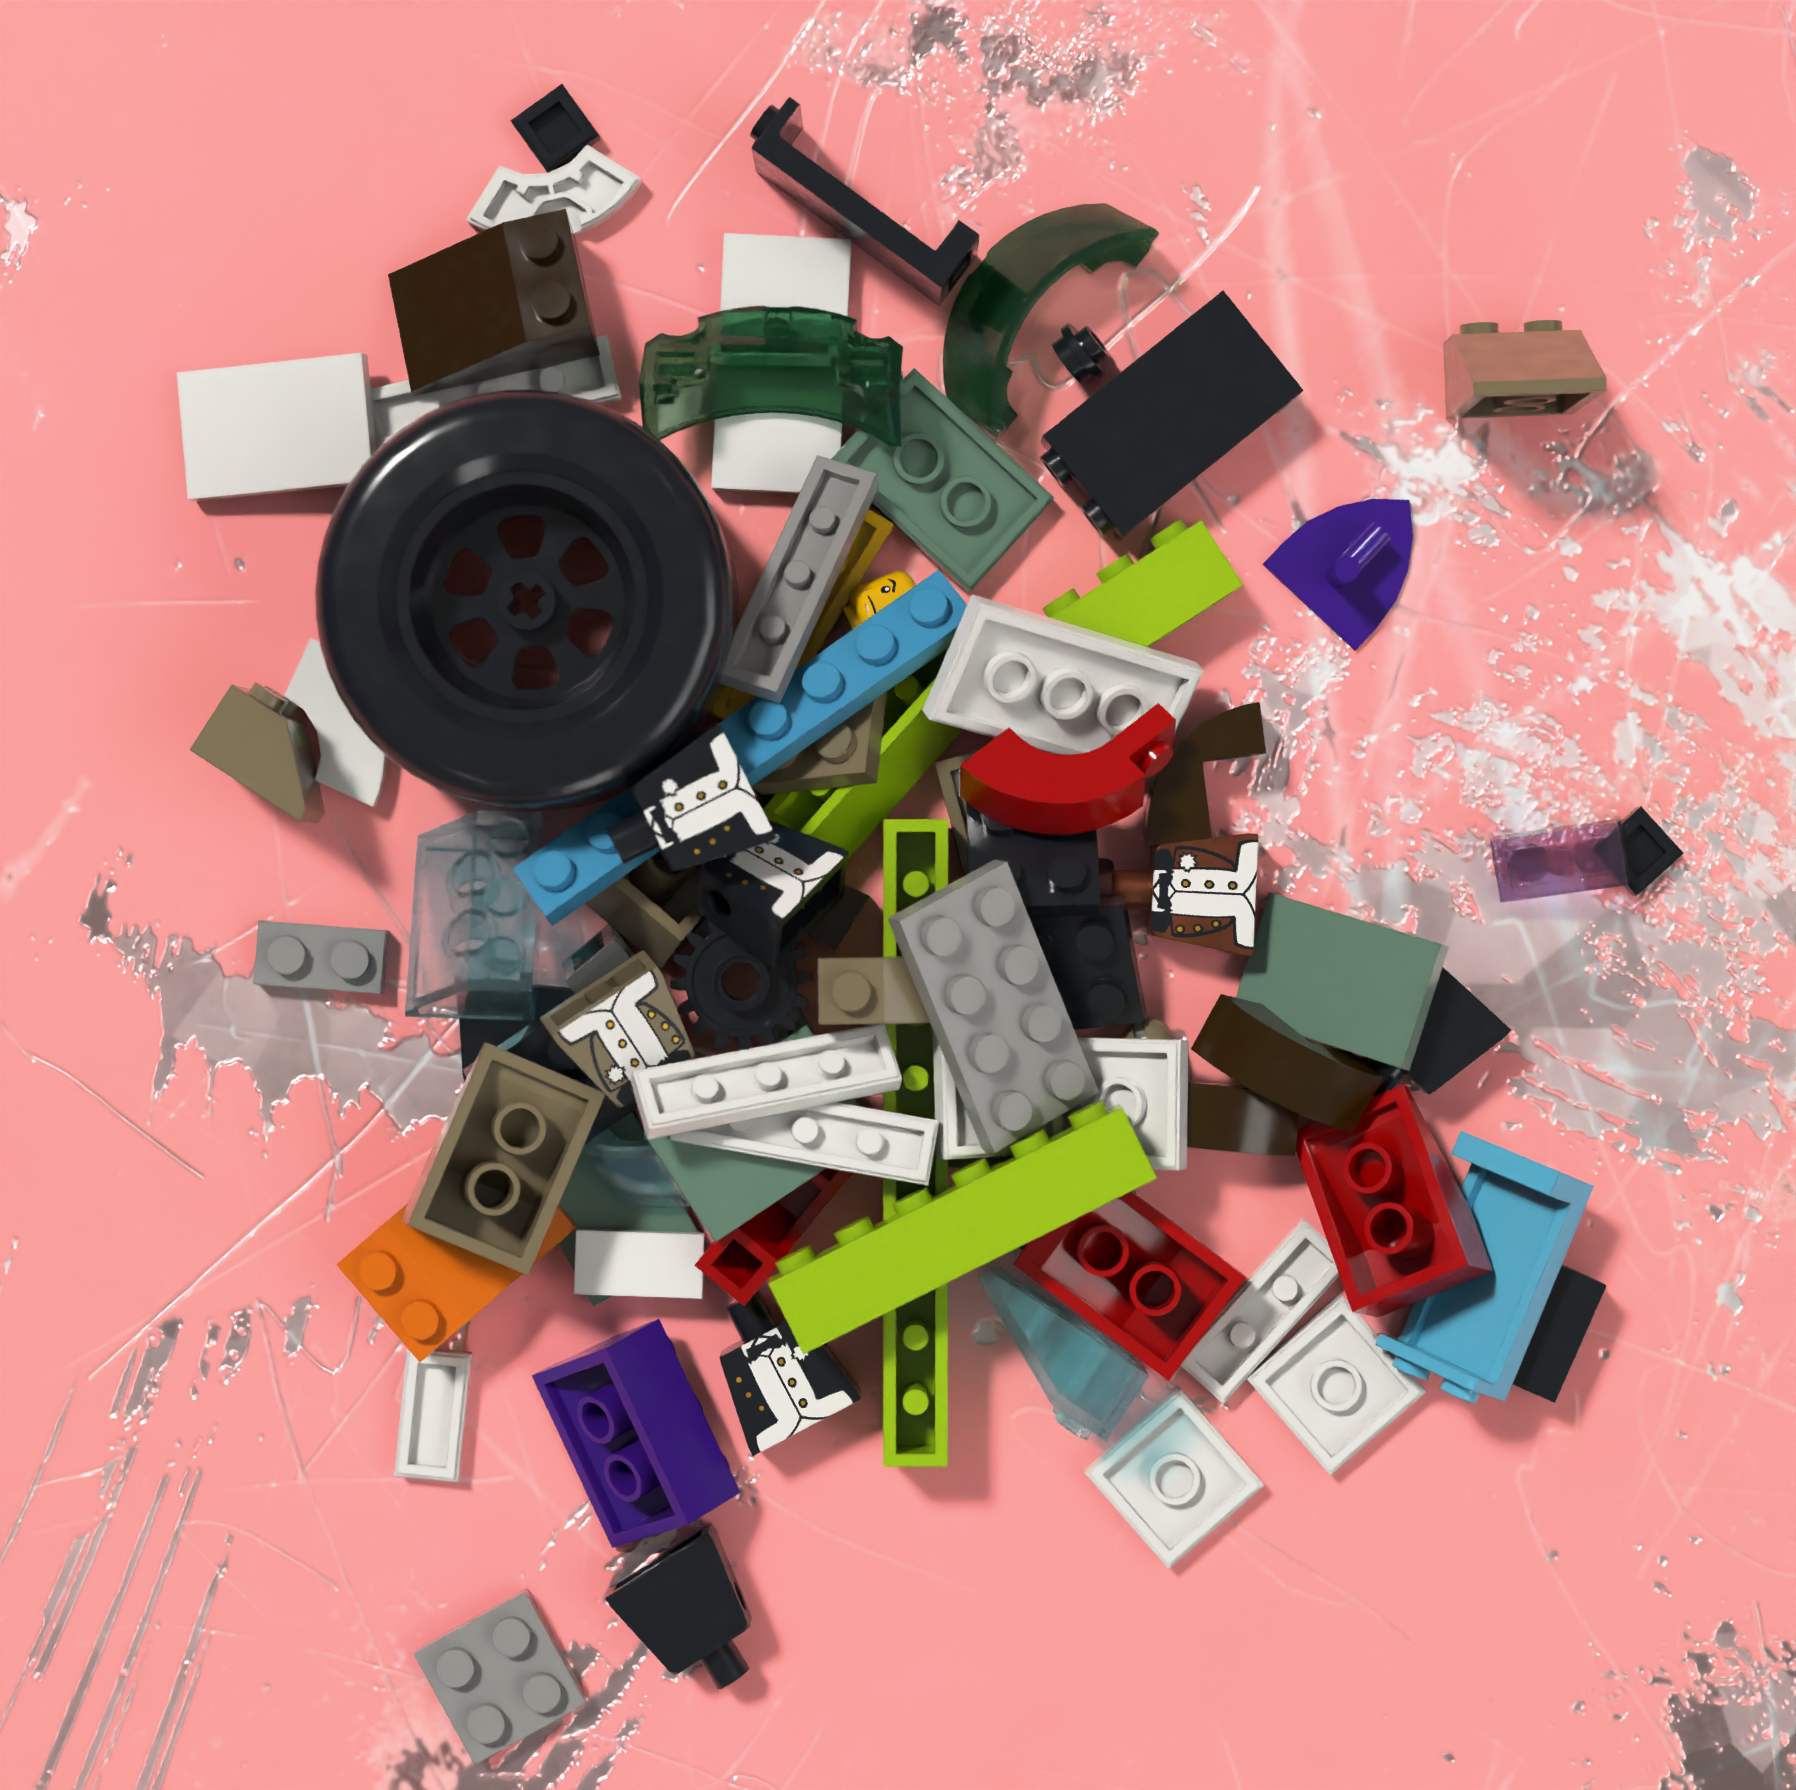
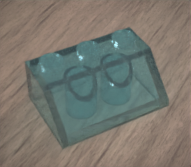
(475, 920)

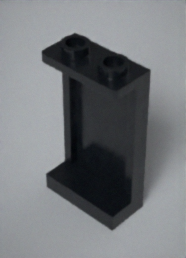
(854, 217)
(1168, 417)

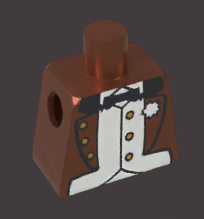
(1198, 892)

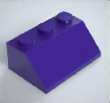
(636, 1434)

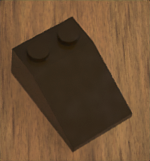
(494, 305)

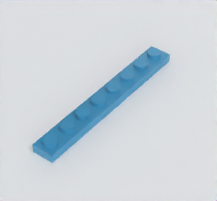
(764, 733)

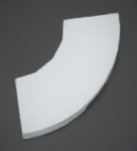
(587, 187)
(347, 755)

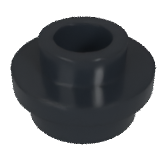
(1081, 353)

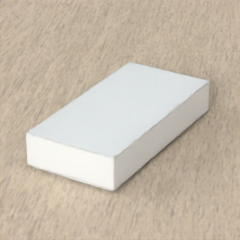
(638, 1263)
(433, 1415)

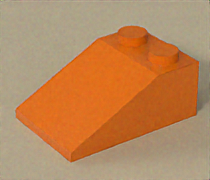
(429, 1285)

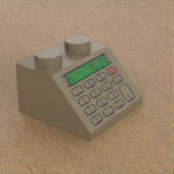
(264, 749)

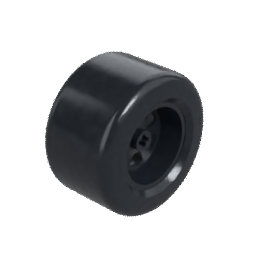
(446, 491)

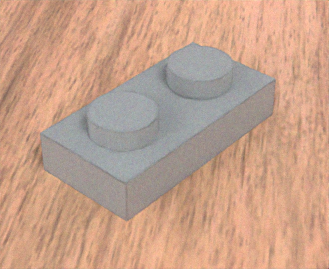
(321, 957)

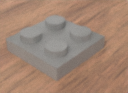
(500, 1676)

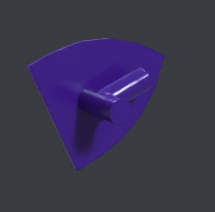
(1348, 564)

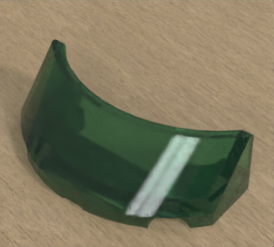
(1007, 288)
(773, 364)

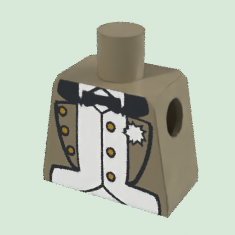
(621, 1027)

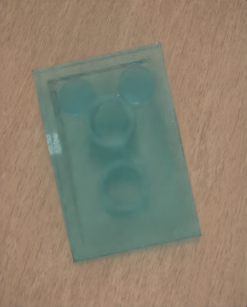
(1076, 1366)

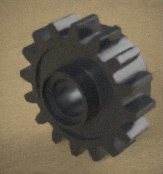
(726, 1013)

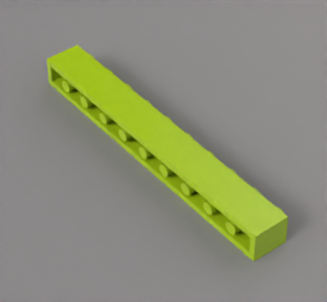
(917, 1331)

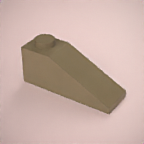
(867, 991)

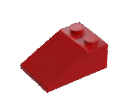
(1390, 1207)
(1135, 1278)

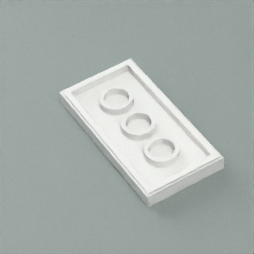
(778, 271)
(1052, 680)

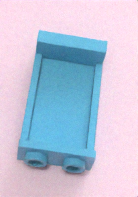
(1484, 1326)

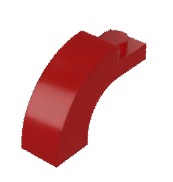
(1067, 792)
(749, 1253)

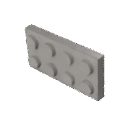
(993, 1005)

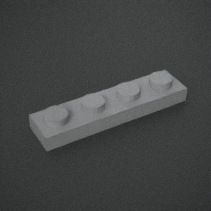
(798, 578)

